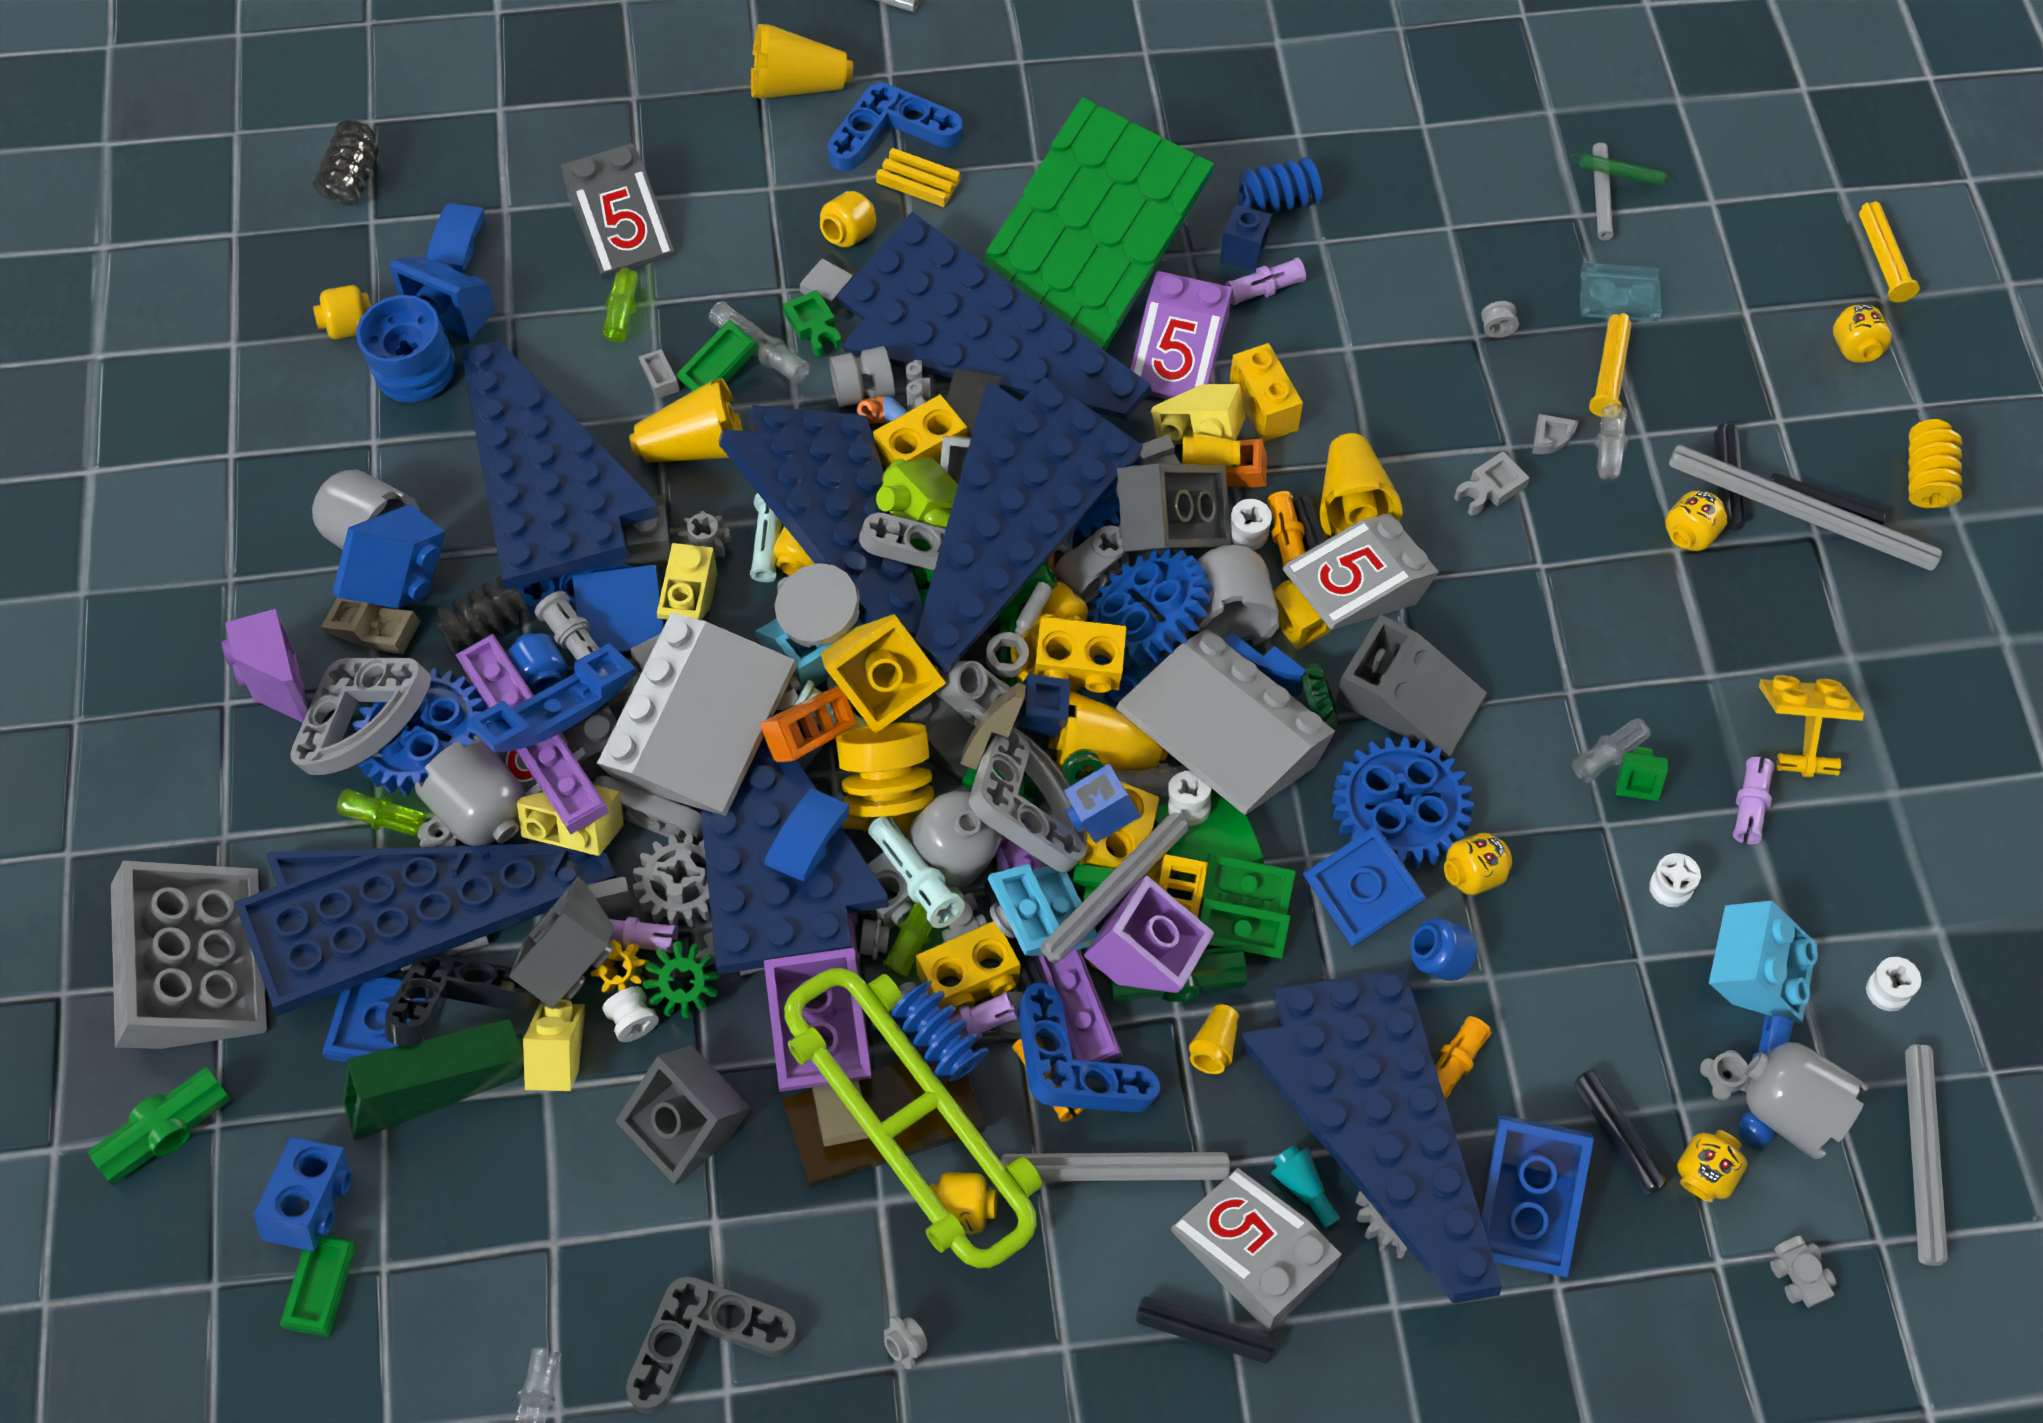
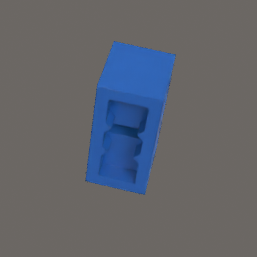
(294, 1191)

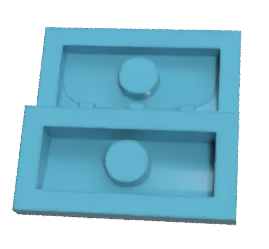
(1036, 904)

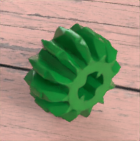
(679, 995)

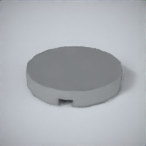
(817, 605)

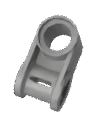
(1092, 563)
(970, 689)

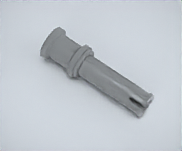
(571, 631)

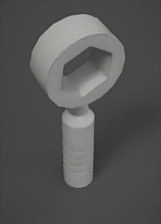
(1024, 624)

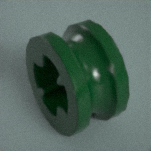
(1076, 761)

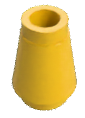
(1210, 450)
(1215, 1041)

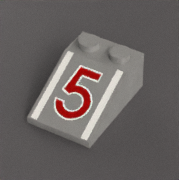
(1362, 572)
(1257, 1247)

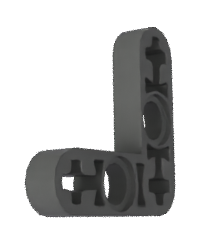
(704, 1319)

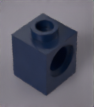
(1245, 237)
(1044, 706)

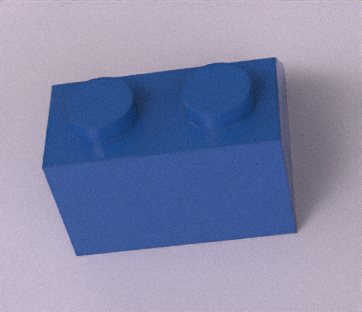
(458, 299)
(389, 559)

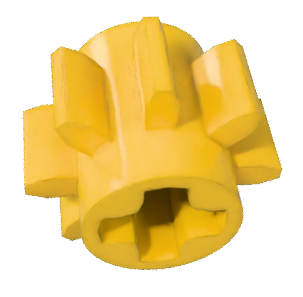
(631, 964)

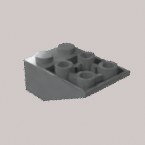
(1410, 687)

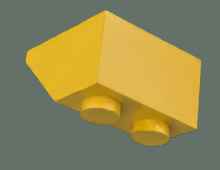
(881, 670)

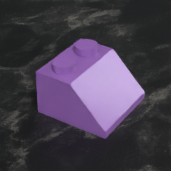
(266, 662)
(1149, 940)

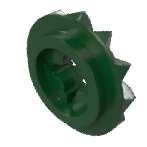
(1319, 694)

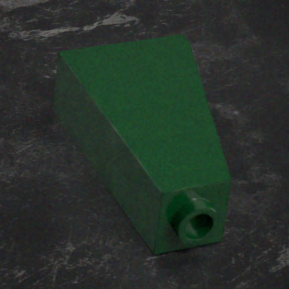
(420, 1078)

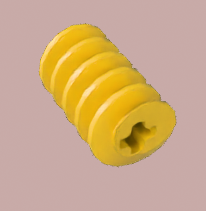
(1934, 465)

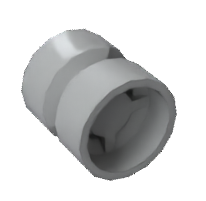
(848, 381)

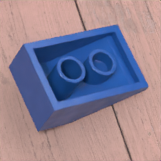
(1535, 1193)

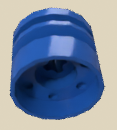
(406, 348)

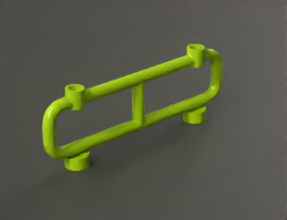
(1014, 1181)

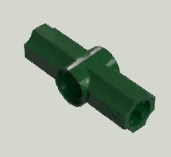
(1214, 971)

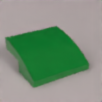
(1223, 833)
(1246, 904)

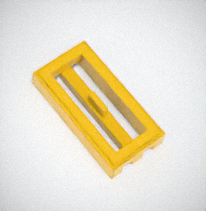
(921, 173)

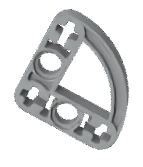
(321, 747)
(1053, 839)

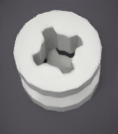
(1256, 532)
(1189, 797)
(1682, 872)
(1883, 988)
(630, 1014)

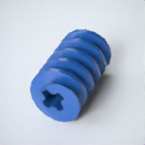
(1279, 184)
(937, 1034)

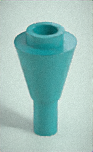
(1300, 1176)

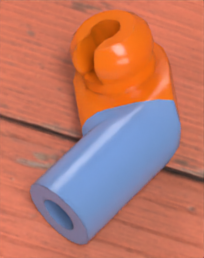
(880, 409)

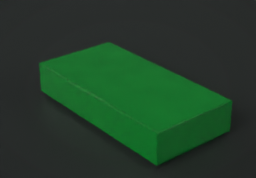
(718, 357)
(318, 1287)

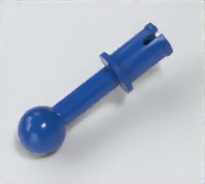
(1774, 1033)

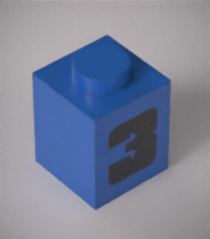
(1100, 804)

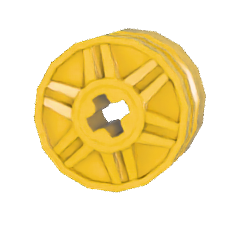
(886, 775)

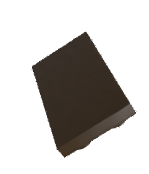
(886, 1094)

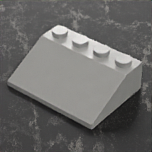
(696, 714)
(1227, 721)
(183, 956)

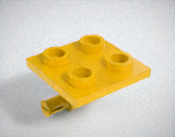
(1814, 701)

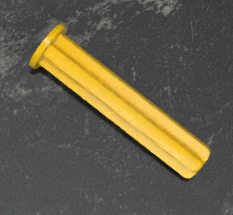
(1888, 253)
(1612, 363)

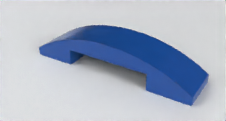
(557, 707)

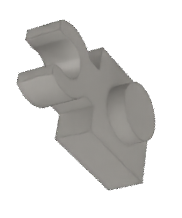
(1494, 480)

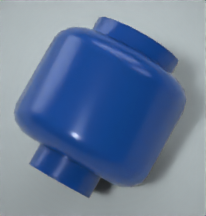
(538, 661)
(1443, 949)

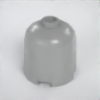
(351, 499)
(1239, 594)
(472, 793)
(954, 839)
(1803, 1096)

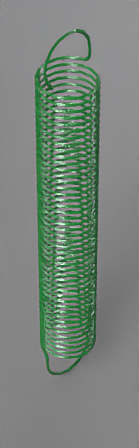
(1636, 171)

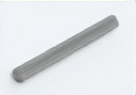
(1114, 888)
(1926, 1155)
(1127, 1166)

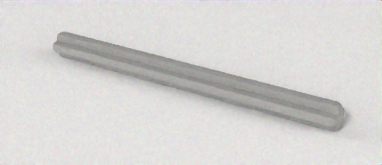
(1805, 507)

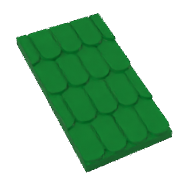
(1097, 219)

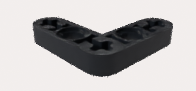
(452, 981)

